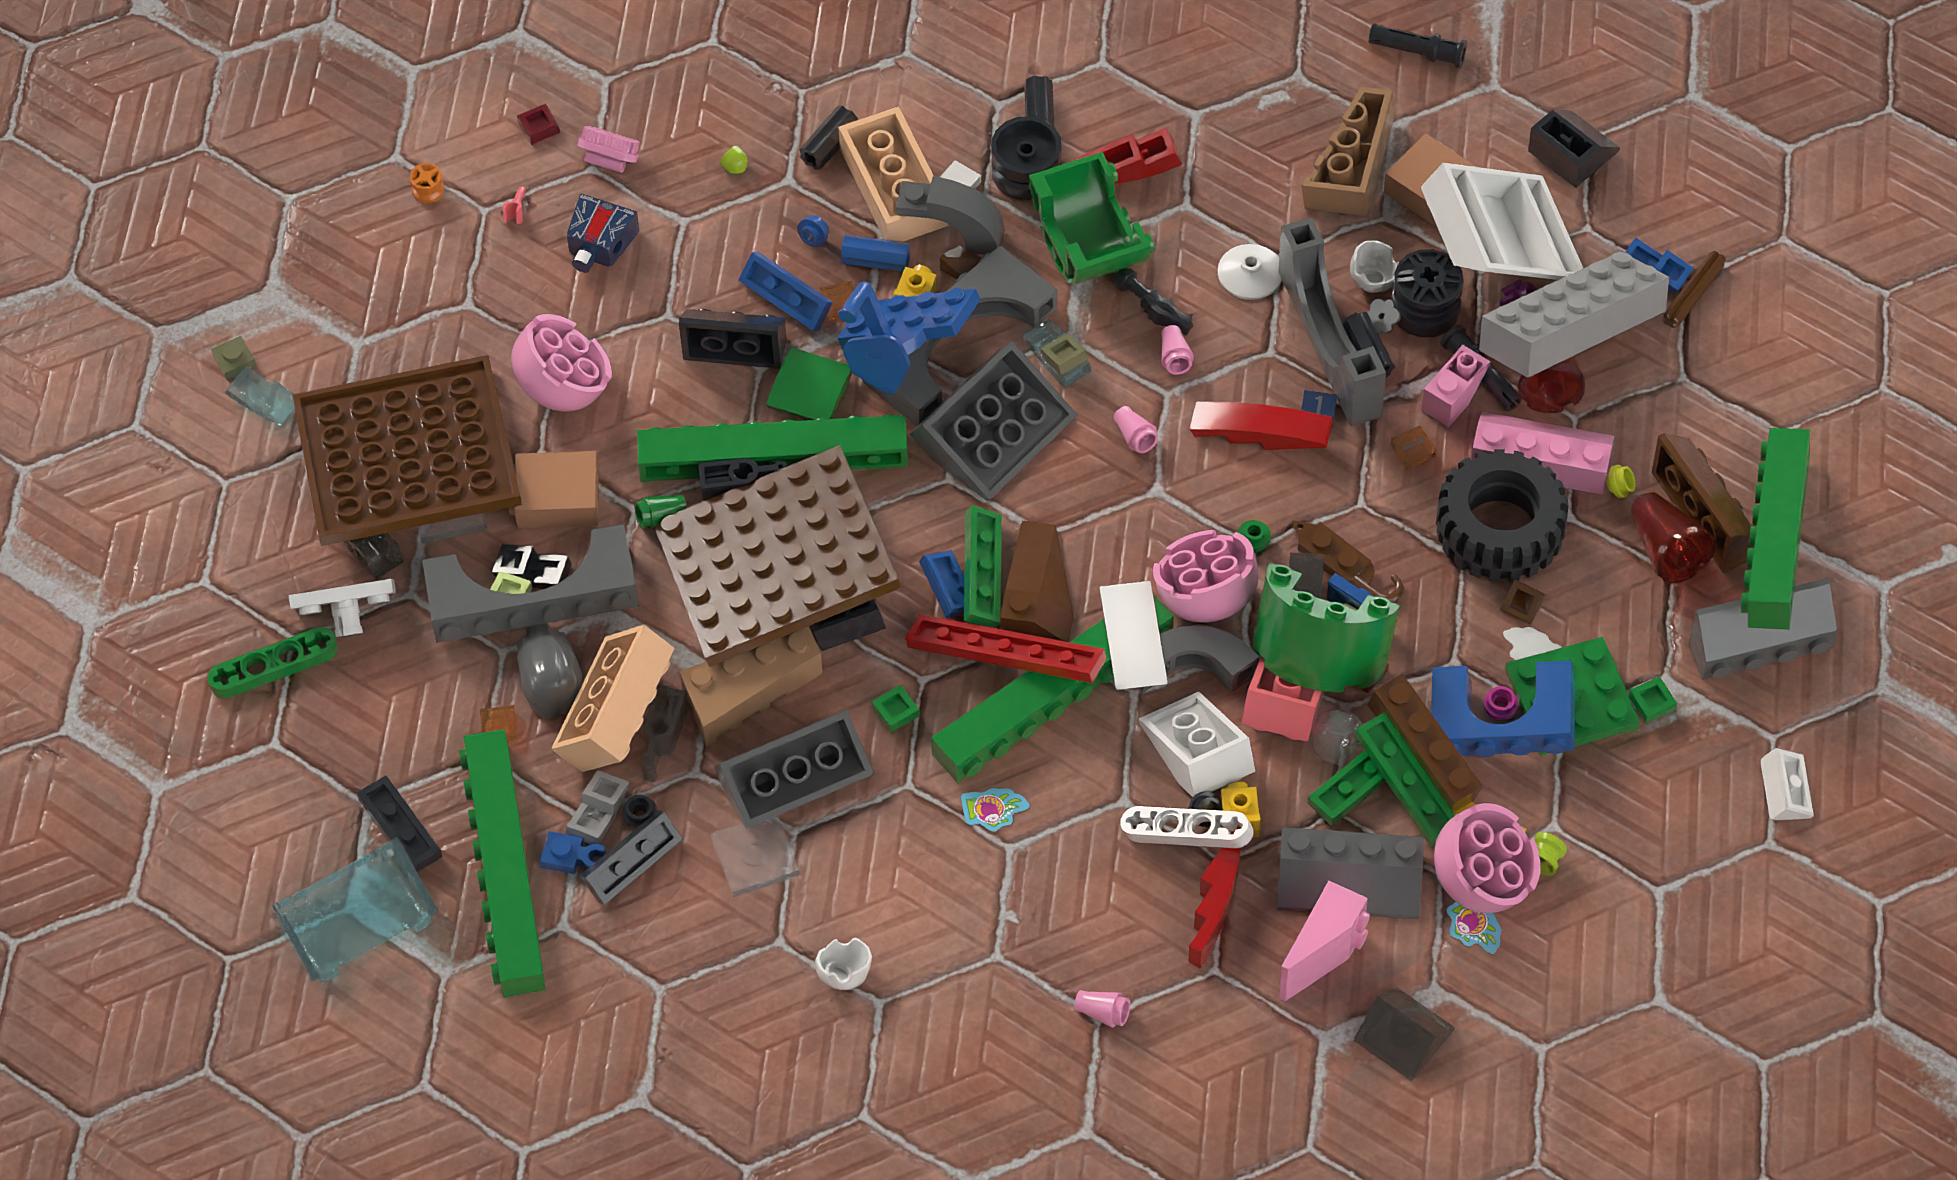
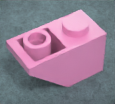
(1454, 386)

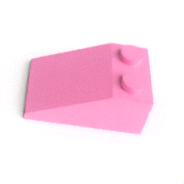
(1326, 939)

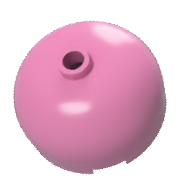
(559, 364)
(1207, 576)
(1486, 859)

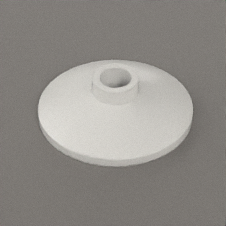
(1246, 281)

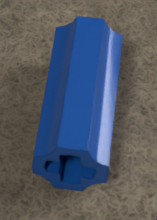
(875, 253)

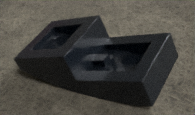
(524, 562)

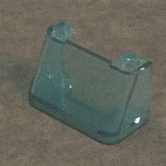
(354, 910)

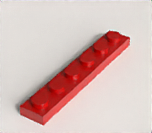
(1006, 648)

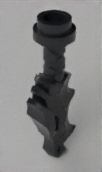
(1159, 309)

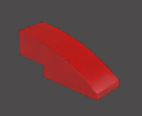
(1140, 157)

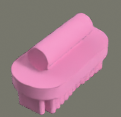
(608, 149)

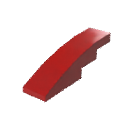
(1265, 424)
(1217, 888)

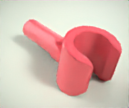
(513, 209)

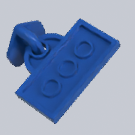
(887, 330)

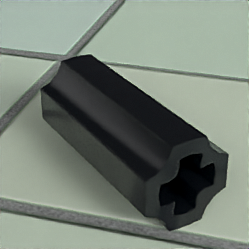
(1039, 98)
(825, 139)
(1364, 335)

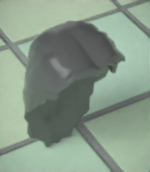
(548, 671)

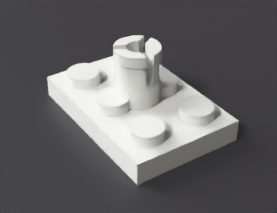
(343, 603)

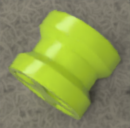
(1550, 851)

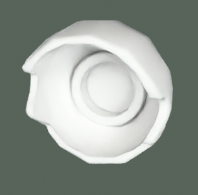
(1373, 266)
(843, 964)

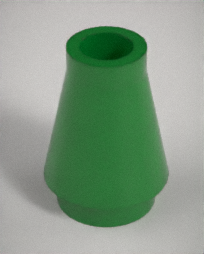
(653, 510)

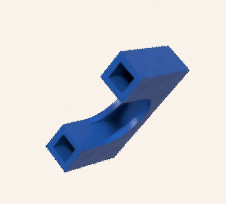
(1544, 728)

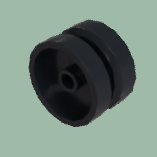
(1021, 149)

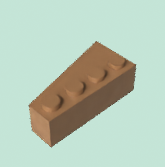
(1352, 162)
(749, 682)

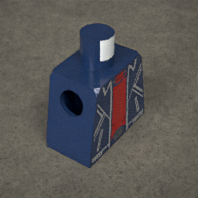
(599, 232)

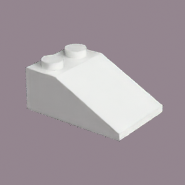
(1199, 744)

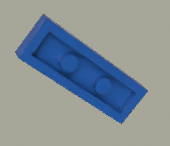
(785, 291)

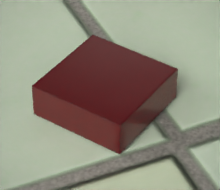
(538, 124)

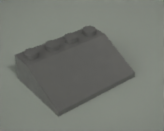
(994, 422)

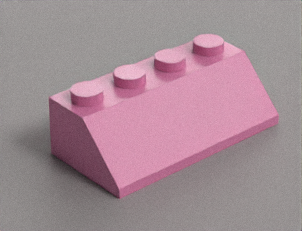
(1575, 455)

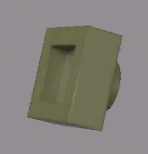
(1064, 353)
(233, 357)

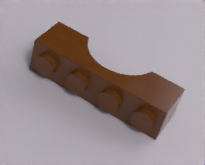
(1426, 741)

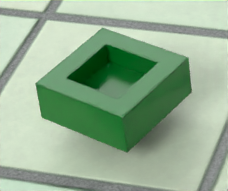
(1652, 699)
(895, 708)

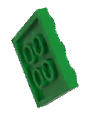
(1600, 695)

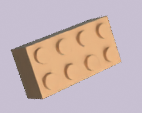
(880, 157)
(613, 699)

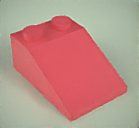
(1280, 705)

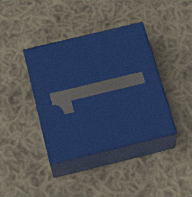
(1319, 403)

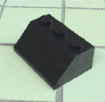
(732, 338)

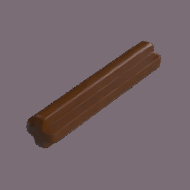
(1694, 289)

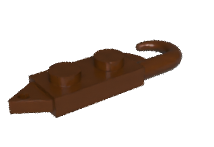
(1341, 558)

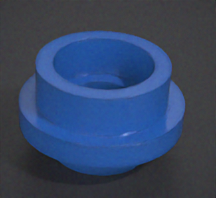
(813, 230)

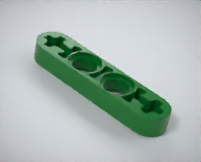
(275, 667)

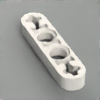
(1185, 831)

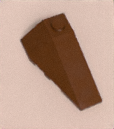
(1037, 587)

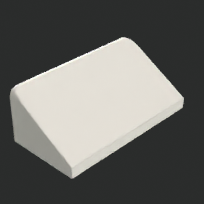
(1786, 785)

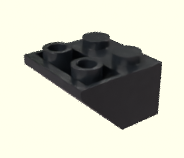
(1570, 146)

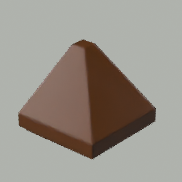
(958, 261)
(1522, 602)

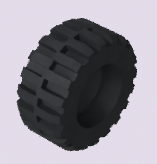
(1511, 480)

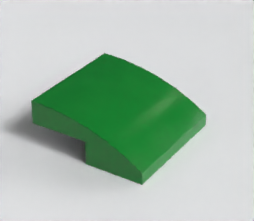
(809, 385)

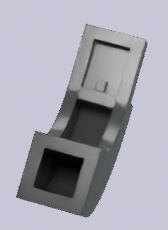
(957, 205)
(1208, 650)

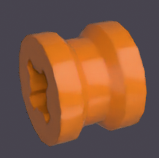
(431, 176)

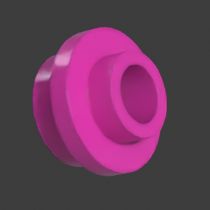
(1501, 695)

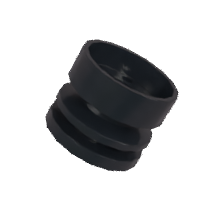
(1427, 293)

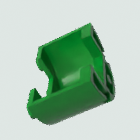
(1084, 221)
(1319, 640)

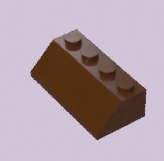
(1702, 495)

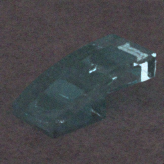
(1045, 334)
(261, 397)

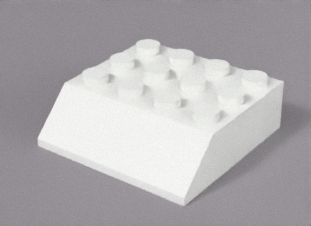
(1500, 222)

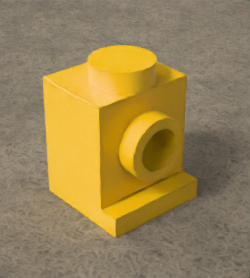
(916, 281)
(1242, 799)

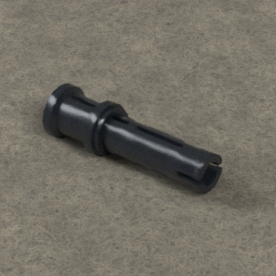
(1432, 47)
(1492, 379)

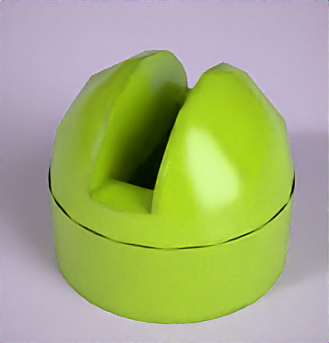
(734, 161)

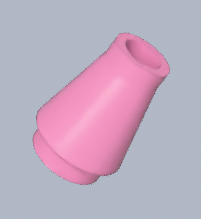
(1175, 351)
(1137, 431)
(1105, 1007)

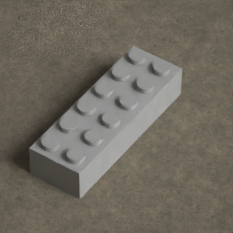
(1573, 313)

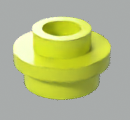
(1620, 481)

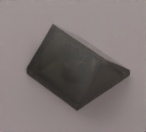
(1402, 1032)

